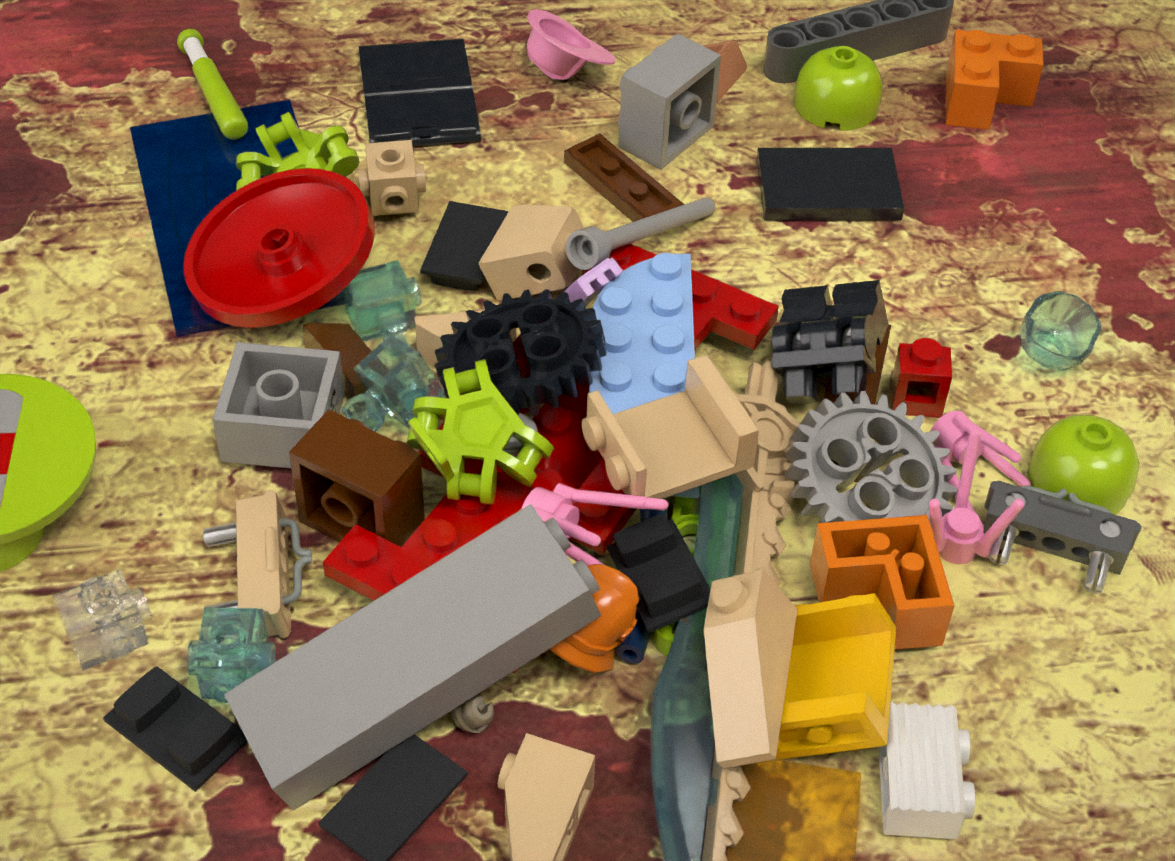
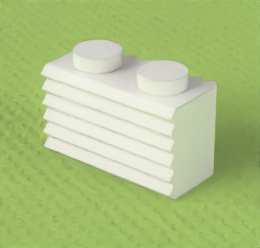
(923, 773)

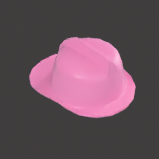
(561, 48)

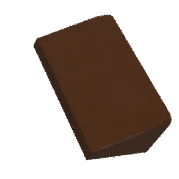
(343, 339)

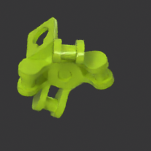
(311, 153)
(474, 428)

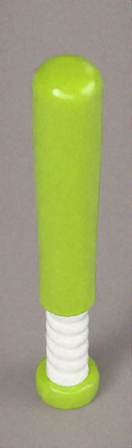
(220, 100)

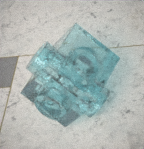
(229, 650)

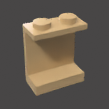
(674, 439)

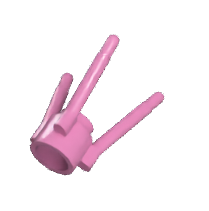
(954, 435)
(560, 507)
(960, 532)

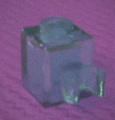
(382, 302)
(393, 379)

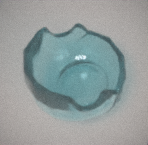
(1059, 331)

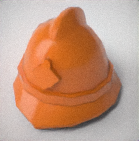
(594, 644)

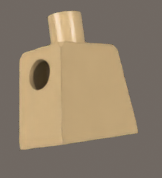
(531, 251)

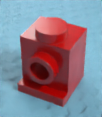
(925, 366)

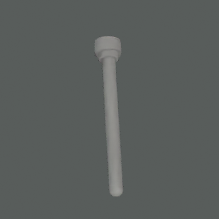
(592, 245)

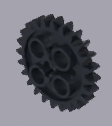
(559, 341)

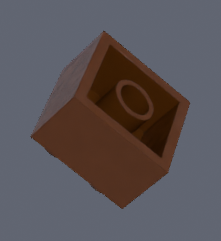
(358, 478)

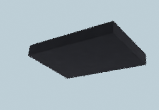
(829, 184)

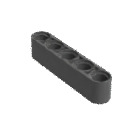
(872, 28)

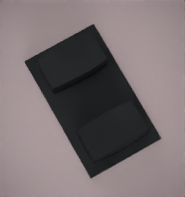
(460, 245)
(662, 570)
(175, 728)
(393, 799)

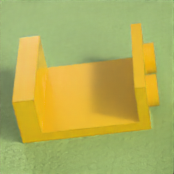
(838, 678)

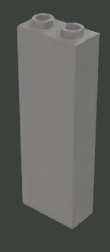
(413, 655)

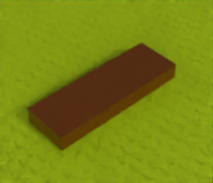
(619, 178)

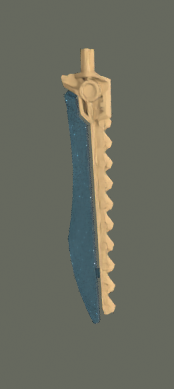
(681, 699)

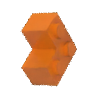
(990, 71)
(895, 562)

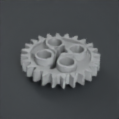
(844, 435)

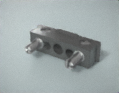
(1063, 529)

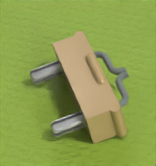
(263, 559)

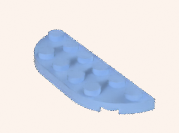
(646, 334)

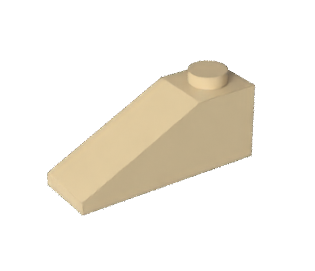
(748, 663)
(544, 797)

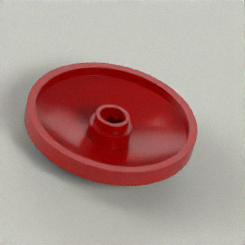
(279, 247)

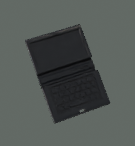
(419, 93)

